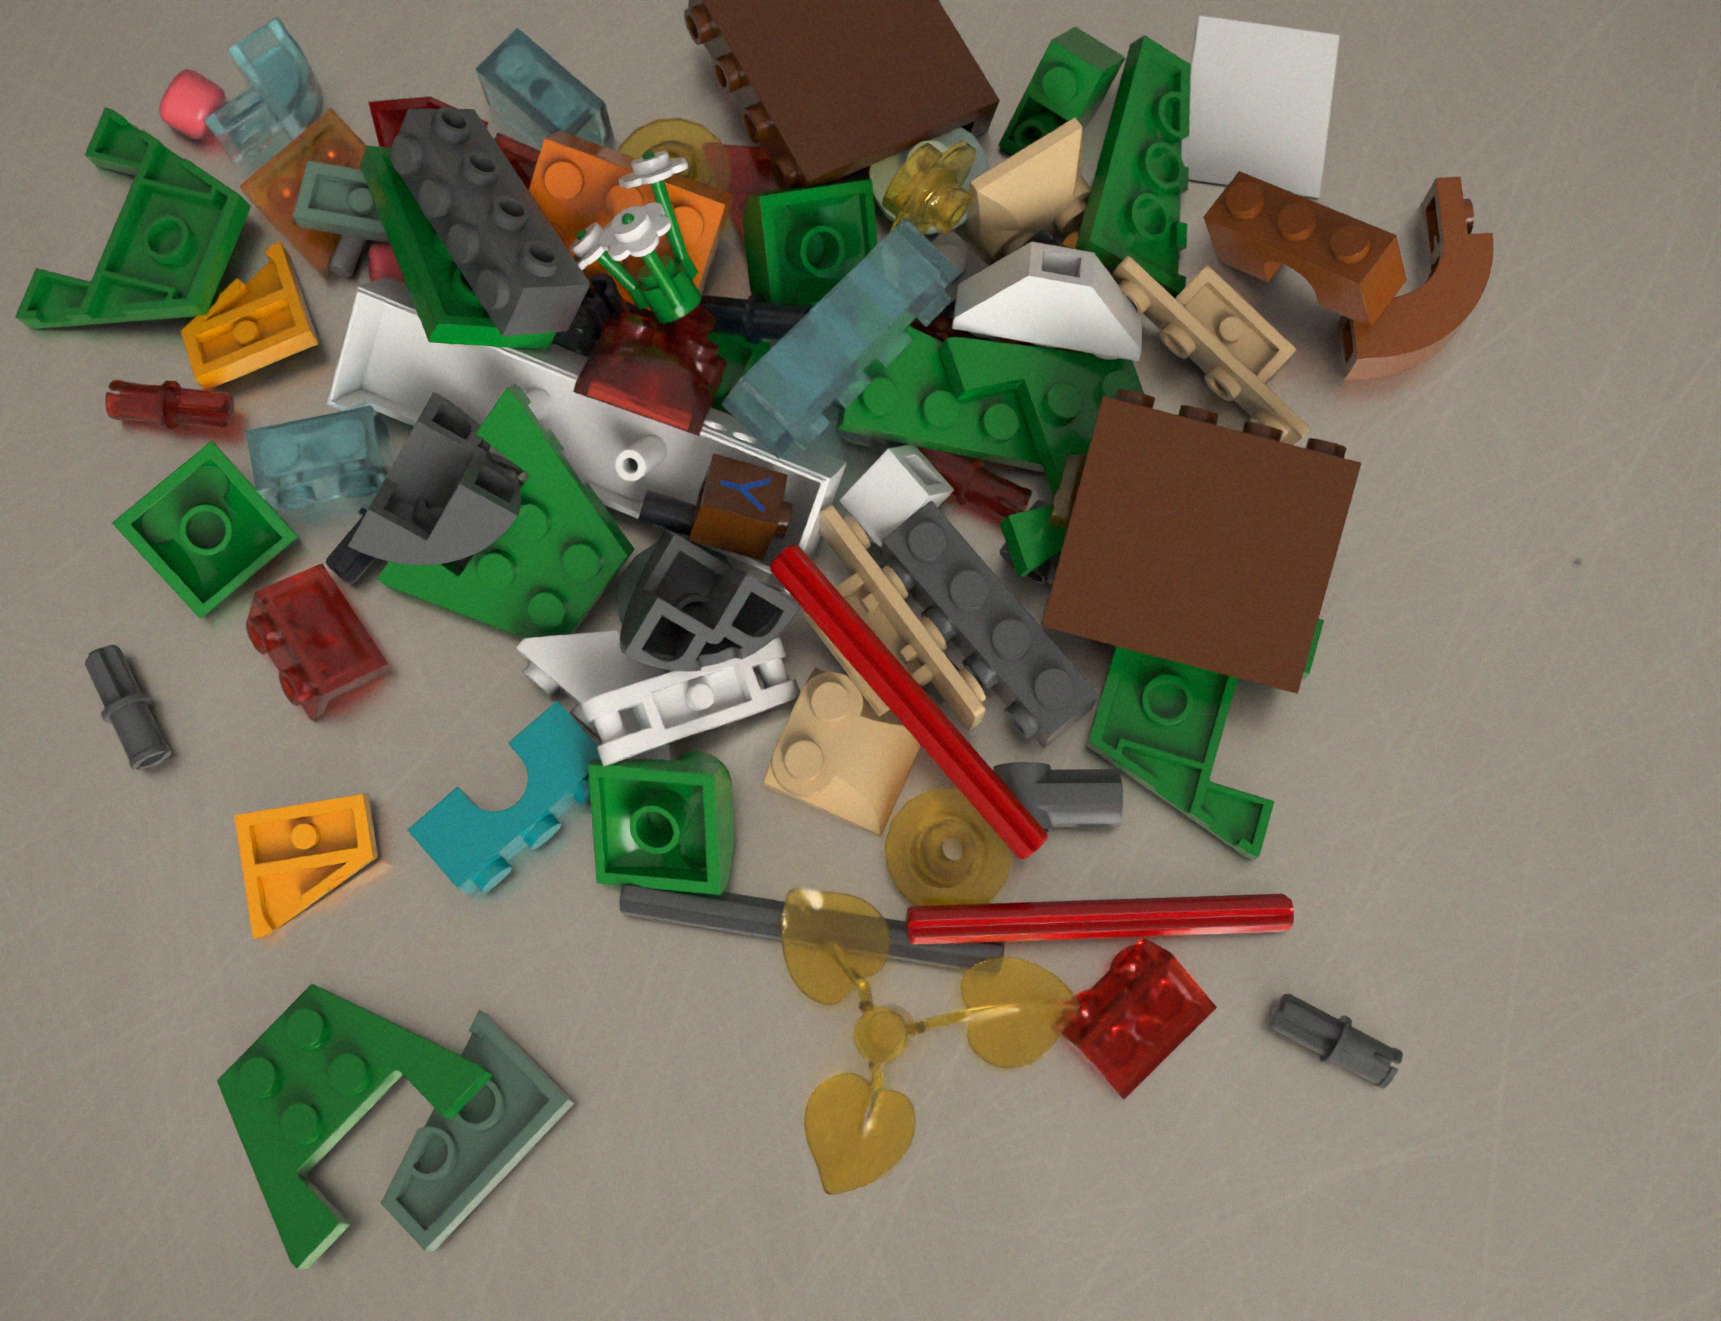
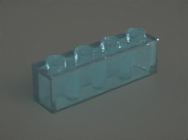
(840, 339)

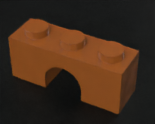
(1345, 260)

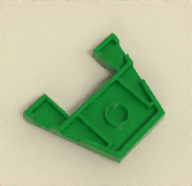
(162, 249)
(1060, 405)
(549, 561)
(1164, 731)
(311, 1085)

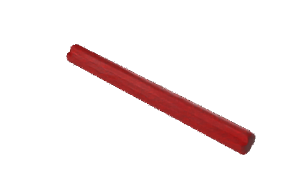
(908, 702)
(1098, 918)

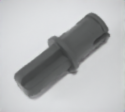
(126, 707)
(1335, 1040)

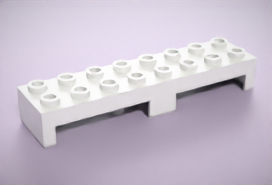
(619, 453)

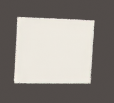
(1260, 104)

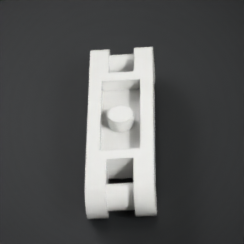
(689, 702)

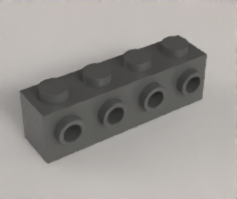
(488, 221)
(988, 626)

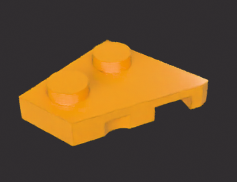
(250, 324)
(300, 855)

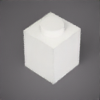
(894, 491)

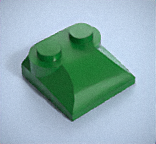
(807, 238)
(205, 529)
(663, 823)

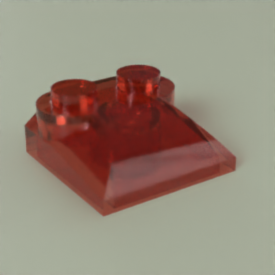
(653, 373)

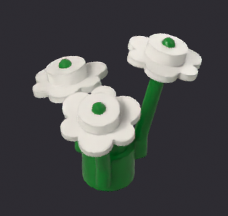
(664, 282)

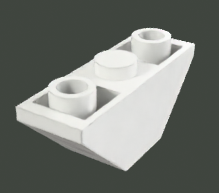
(1052, 301)
(585, 668)

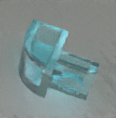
(281, 93)

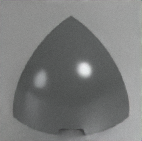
(440, 494)
(698, 610)

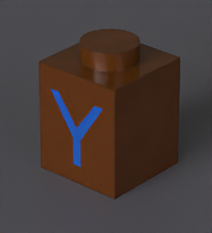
(740, 508)

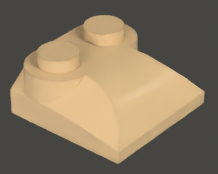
(1030, 193)
(842, 754)

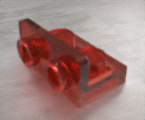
(313, 639)
(1136, 1015)

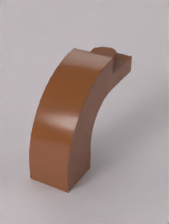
(1429, 317)

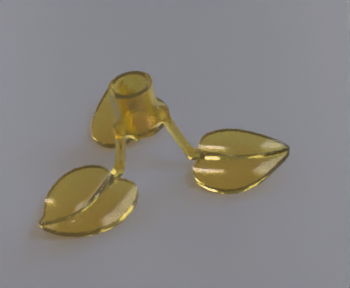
(854, 1124)

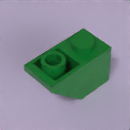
(1065, 86)

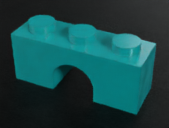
(477, 843)

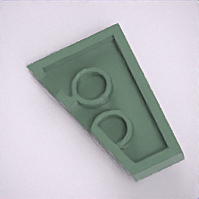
(465, 1158)

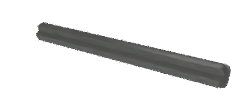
(764, 917)

